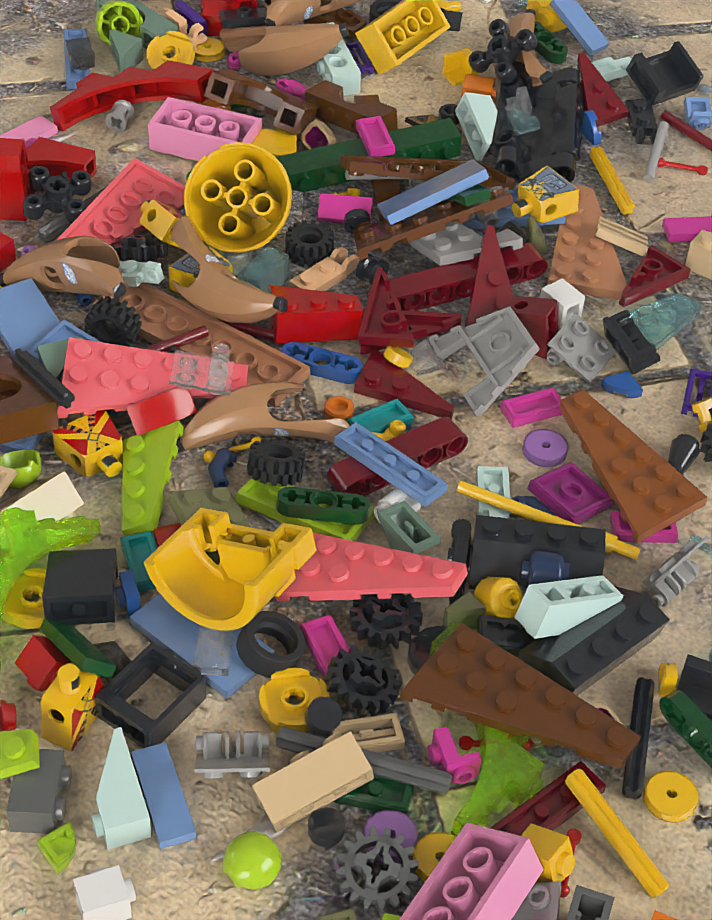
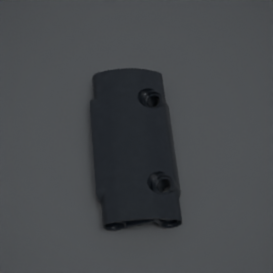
(560, 133)

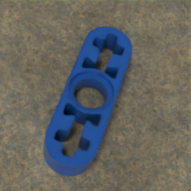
(342, 361)

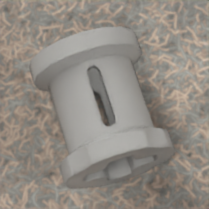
(118, 112)

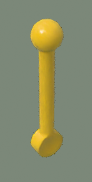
(208, 455)

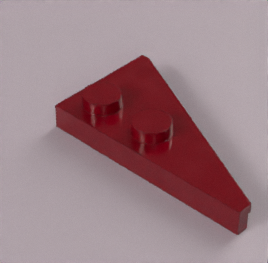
(599, 94)
(654, 274)
(490, 280)
(383, 320)
(422, 325)
(388, 382)

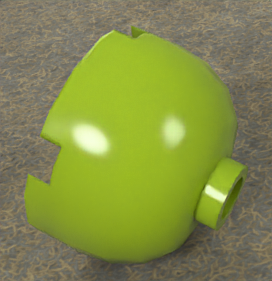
(117, 16)

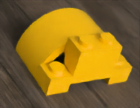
(250, 571)

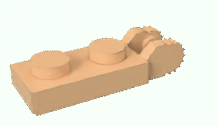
(327, 271)

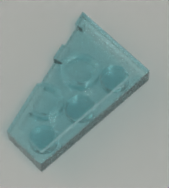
(665, 318)

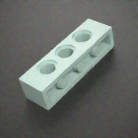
(340, 68)

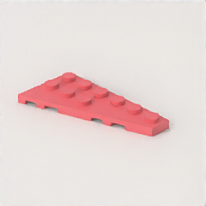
(118, 206)
(119, 375)
(351, 568)

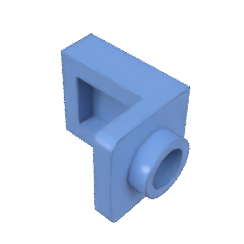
(698, 112)

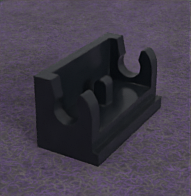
(629, 342)

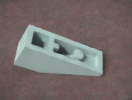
(478, 119)
(561, 605)
(119, 799)

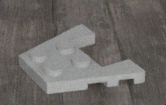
(459, 243)
(499, 346)

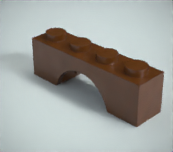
(344, 114)

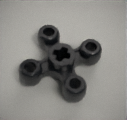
(502, 51)
(56, 194)

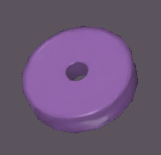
(545, 448)
(398, 823)

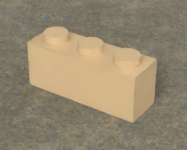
(312, 780)

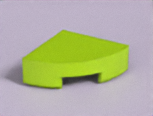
(59, 847)

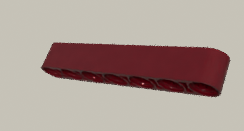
(456, 280)

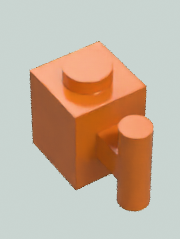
(480, 85)

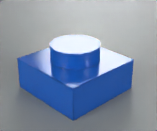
(127, 593)

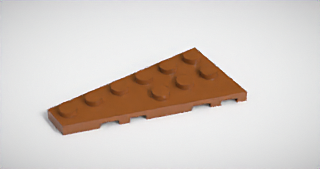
(632, 473)

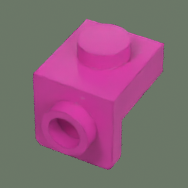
(446, 758)

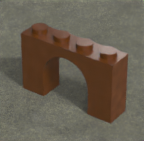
(235, 88)
(23, 405)

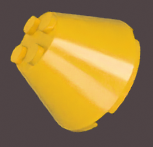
(238, 197)

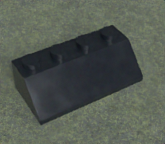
(504, 543)
(598, 644)

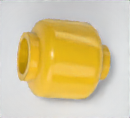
(500, 596)

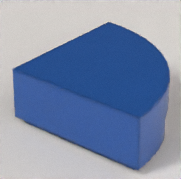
(589, 128)
(623, 384)

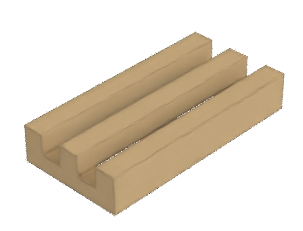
(621, 236)
(378, 740)

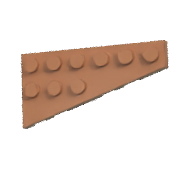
(582, 257)

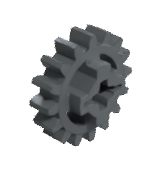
(391, 872)

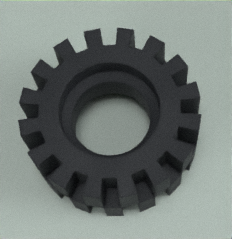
(309, 242)
(119, 314)
(276, 462)

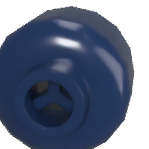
(545, 568)

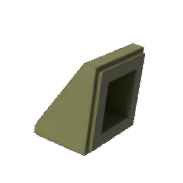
(536, 236)
(464, 610)

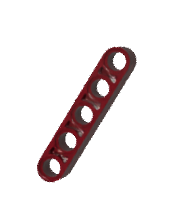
(424, 445)

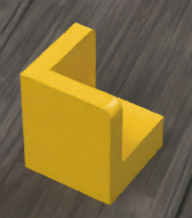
(456, 66)

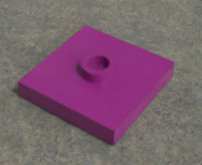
(570, 493)

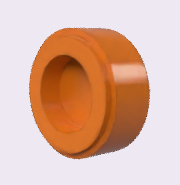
(338, 408)

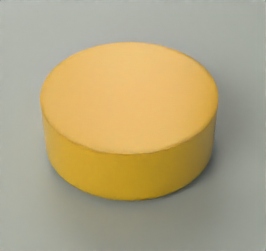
(398, 356)

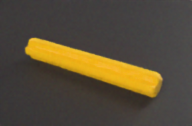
(612, 180)
(617, 833)

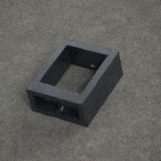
(137, 726)

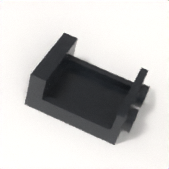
(665, 74)
(80, 586)

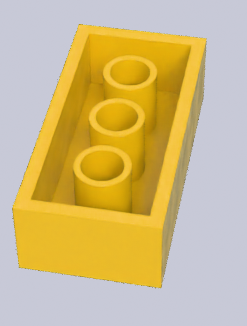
(401, 32)

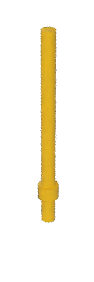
(534, 514)

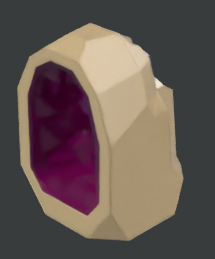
(317, 135)

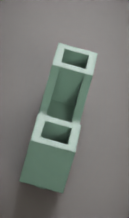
(153, 23)

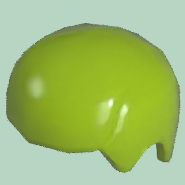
(26, 463)
(252, 860)

